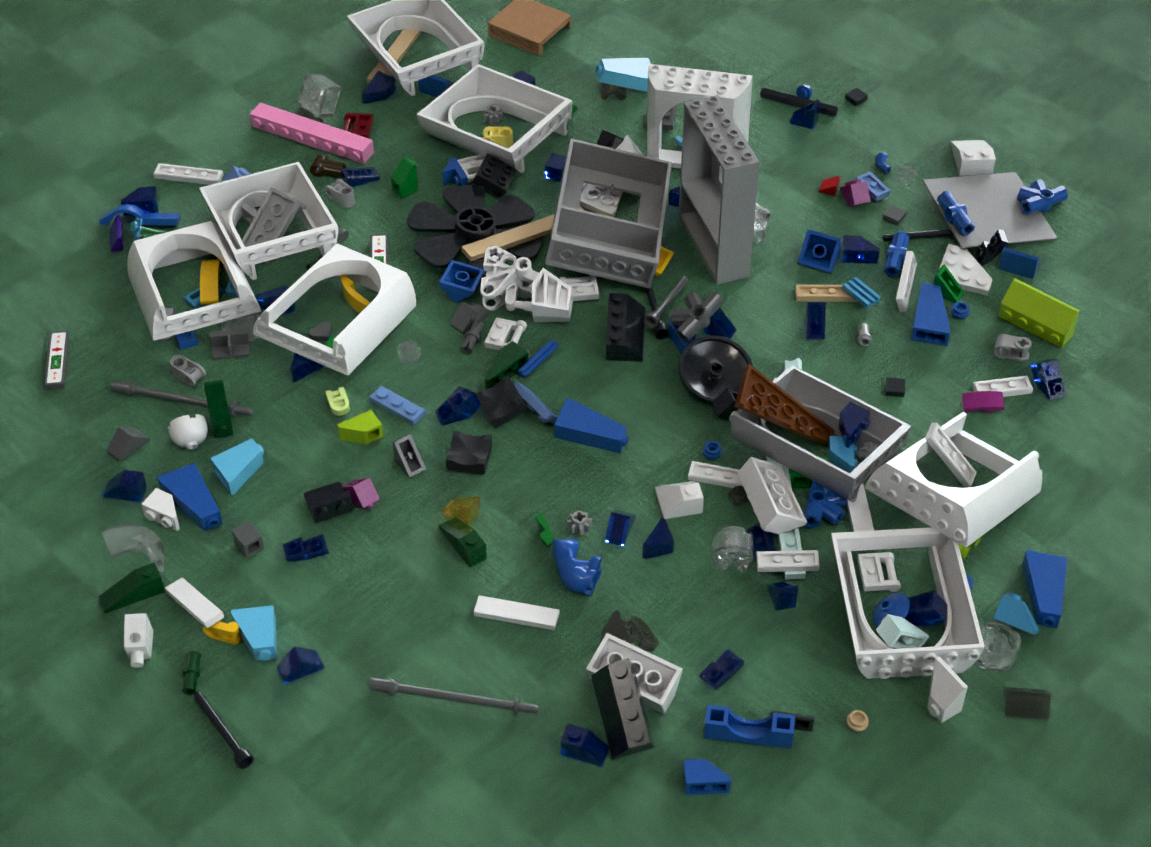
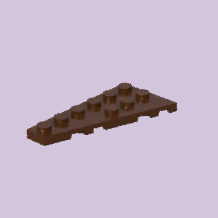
(771, 403)

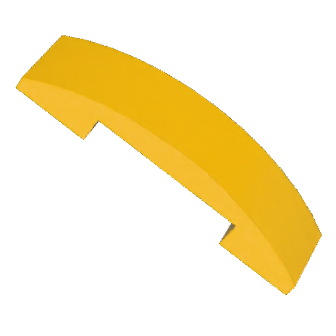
(210, 281)
(354, 299)

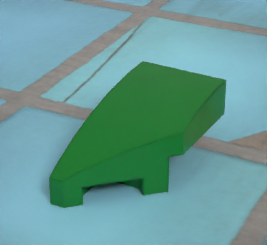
(546, 536)

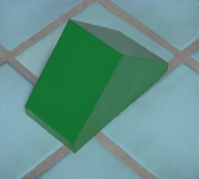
(949, 286)

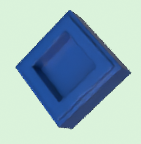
(186, 339)

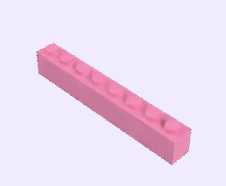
(312, 133)

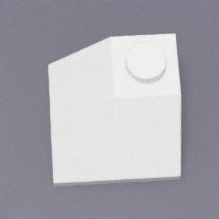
(680, 499)
(945, 692)

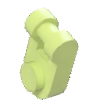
(338, 401)

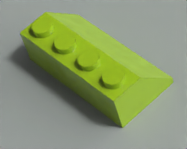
(1038, 313)

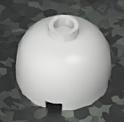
(188, 431)

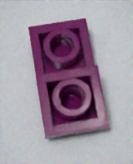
(983, 400)

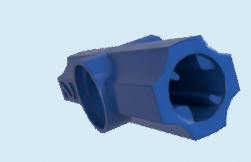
(956, 213)
(896, 254)

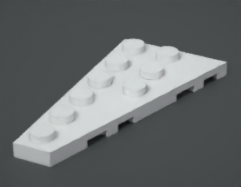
(601, 199)

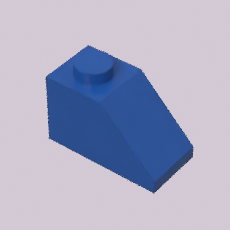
(704, 778)

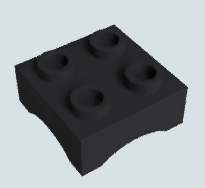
(494, 175)
(501, 402)
(469, 453)

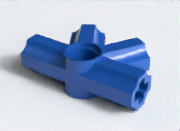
(1039, 197)
(825, 504)

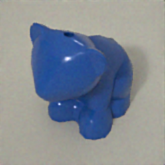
(576, 574)

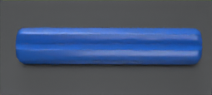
(538, 358)

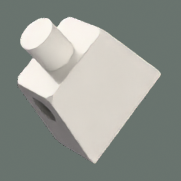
(138, 638)

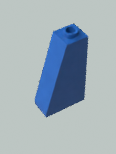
(931, 318)
(589, 428)
(191, 496)
(1045, 585)

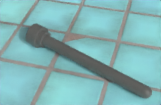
(653, 318)

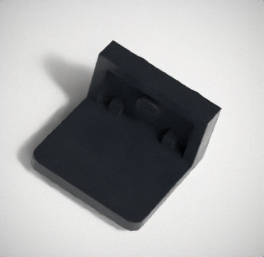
(328, 502)

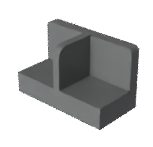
(230, 344)

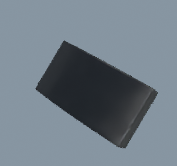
(989, 250)

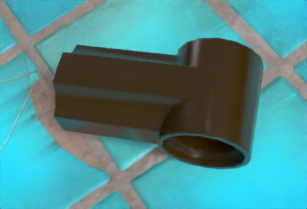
(322, 165)

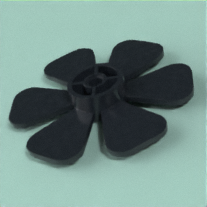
(469, 225)

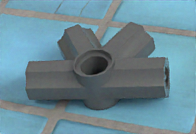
(696, 315)

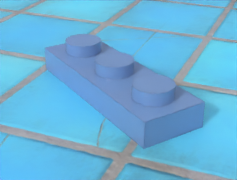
(535, 404)
(397, 405)

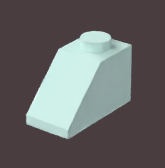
(900, 633)

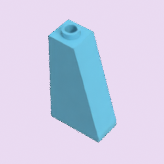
(624, 72)

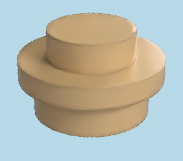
(857, 720)

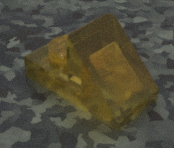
(465, 508)

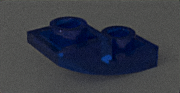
(304, 550)
(722, 670)

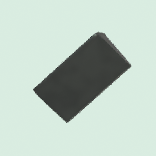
(802, 722)

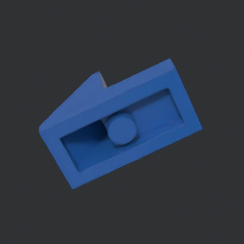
(454, 173)

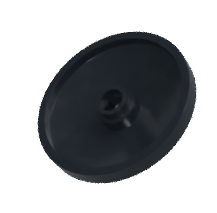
(712, 366)

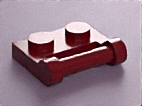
(362, 125)

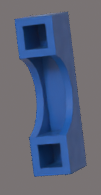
(772, 731)

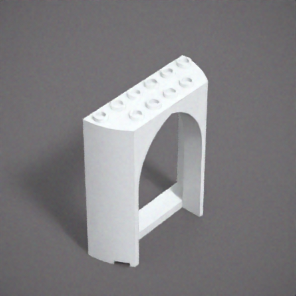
(429, 16)
(676, 85)
(489, 87)
(225, 205)
(177, 247)
(366, 331)
(953, 511)
(962, 637)

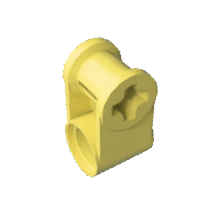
(499, 135)

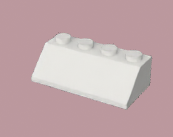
(771, 496)
(655, 676)

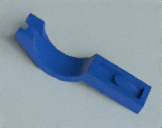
(147, 218)

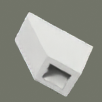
(161, 509)

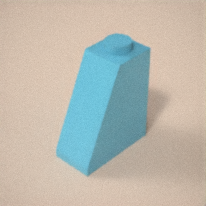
(238, 464)
(258, 630)

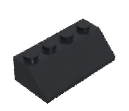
(624, 328)
(622, 709)

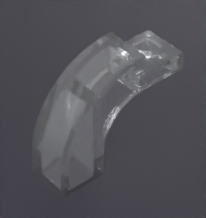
(134, 538)

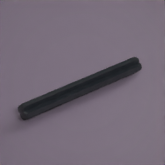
(796, 101)

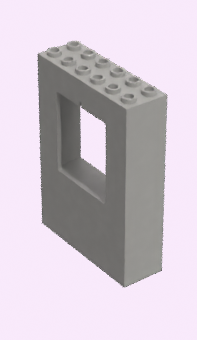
(714, 208)
(603, 243)

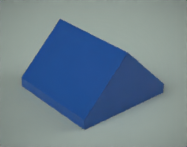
(434, 85)
(820, 251)
(1019, 263)
(457, 281)

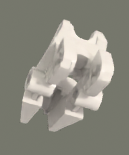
(504, 283)

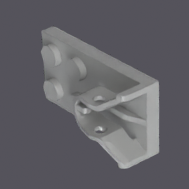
(272, 218)

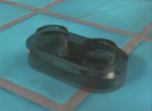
(642, 633)

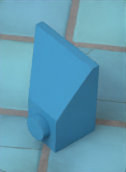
(1016, 613)

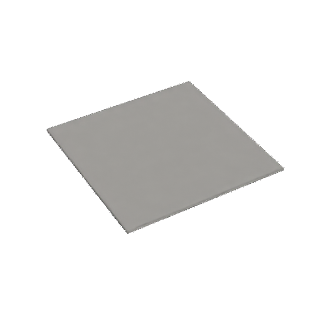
(991, 206)

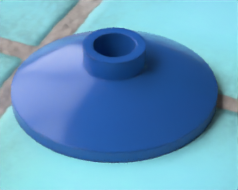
(893, 604)

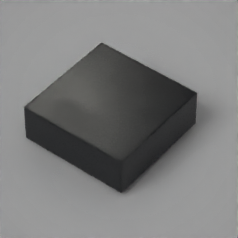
(856, 96)
(895, 387)

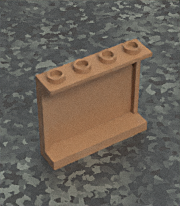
(528, 25)

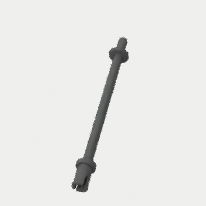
(130, 389)
(392, 687)

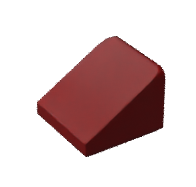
(830, 185)

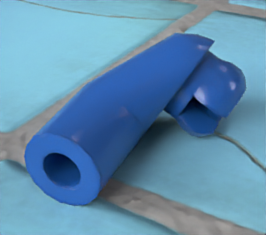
(880, 162)

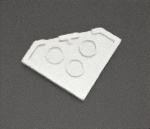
(966, 270)

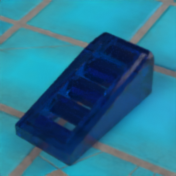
(359, 176)

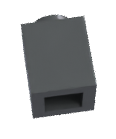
(247, 539)

